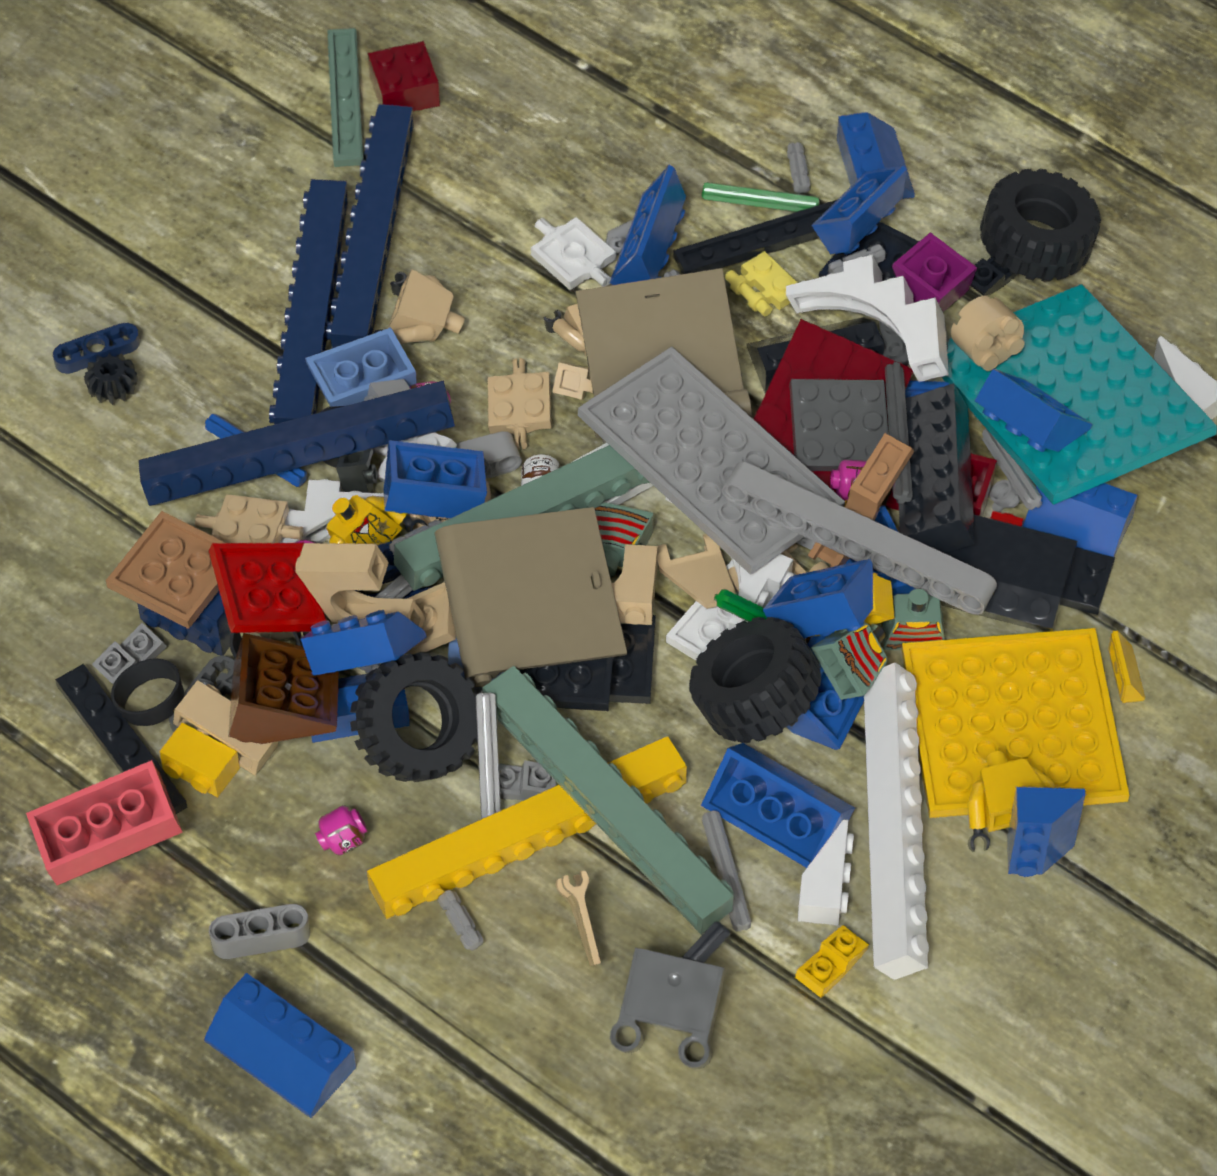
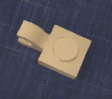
(572, 380)

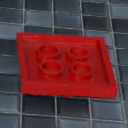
(263, 588)

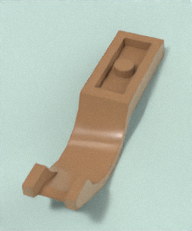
(870, 488)

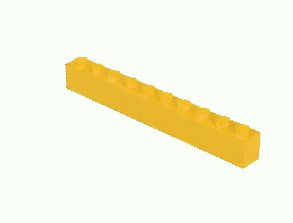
(512, 834)

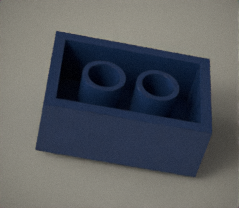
(208, 631)

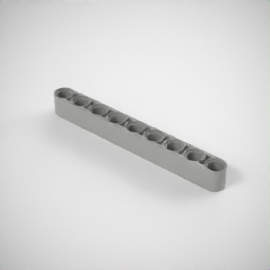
(859, 538)

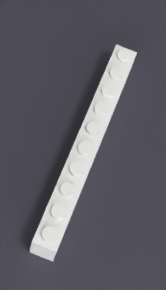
(895, 824)

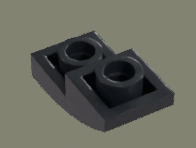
(990, 276)

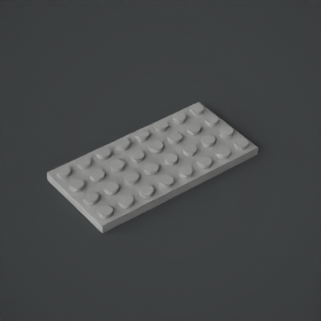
(687, 444)

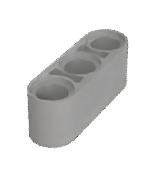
(498, 450)
(271, 919)

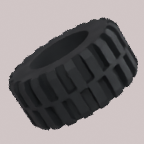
(1033, 249)
(755, 679)
(376, 724)

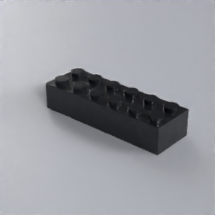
(940, 471)

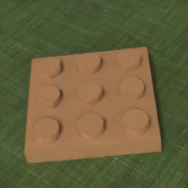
(169, 570)

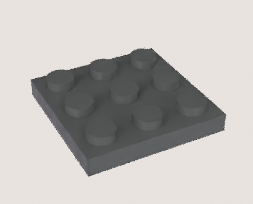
(836, 420)

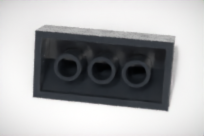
(768, 352)

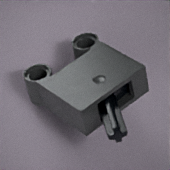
(675, 994)

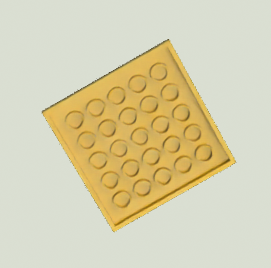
(1019, 695)

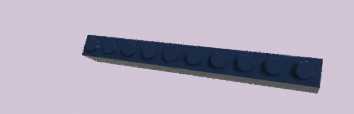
(372, 225)
(311, 299)
(295, 443)

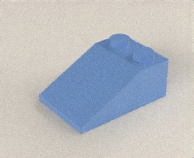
(350, 368)

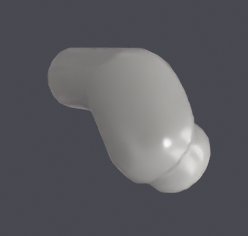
(616, 237)

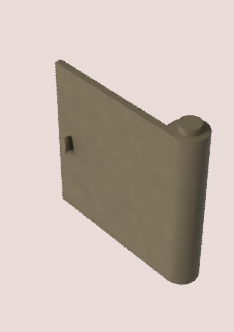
(633, 325)
(527, 592)

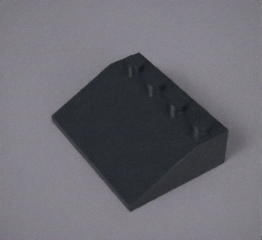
(1028, 571)

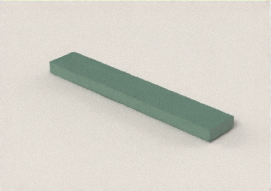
(345, 97)

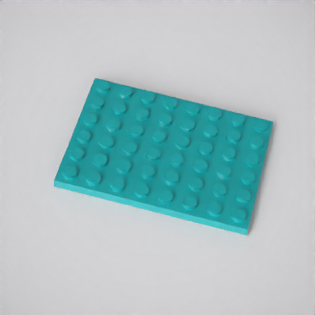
(1101, 374)

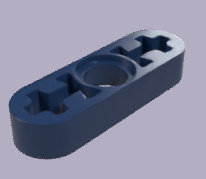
(102, 337)

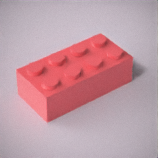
(104, 823)

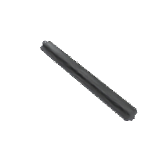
(898, 426)

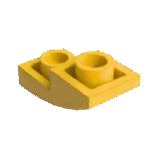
(832, 961)

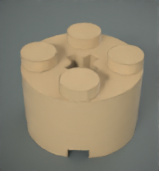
(988, 332)

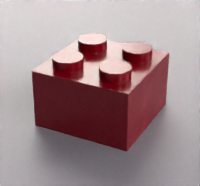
(404, 77)

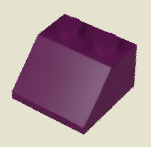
(935, 271)

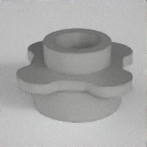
(1003, 496)

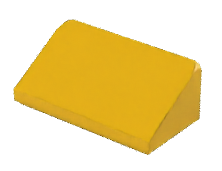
(1125, 669)

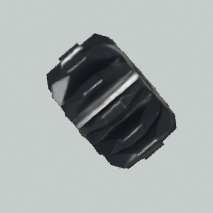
(110, 378)

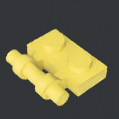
(767, 278)

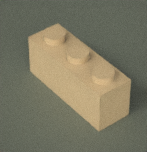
(210, 713)

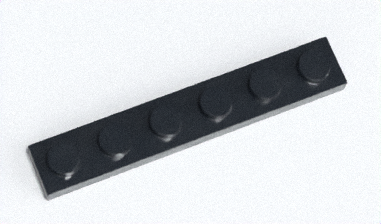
(750, 241)
(110, 727)

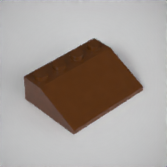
(278, 695)

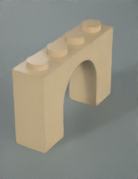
(338, 570)
(636, 585)

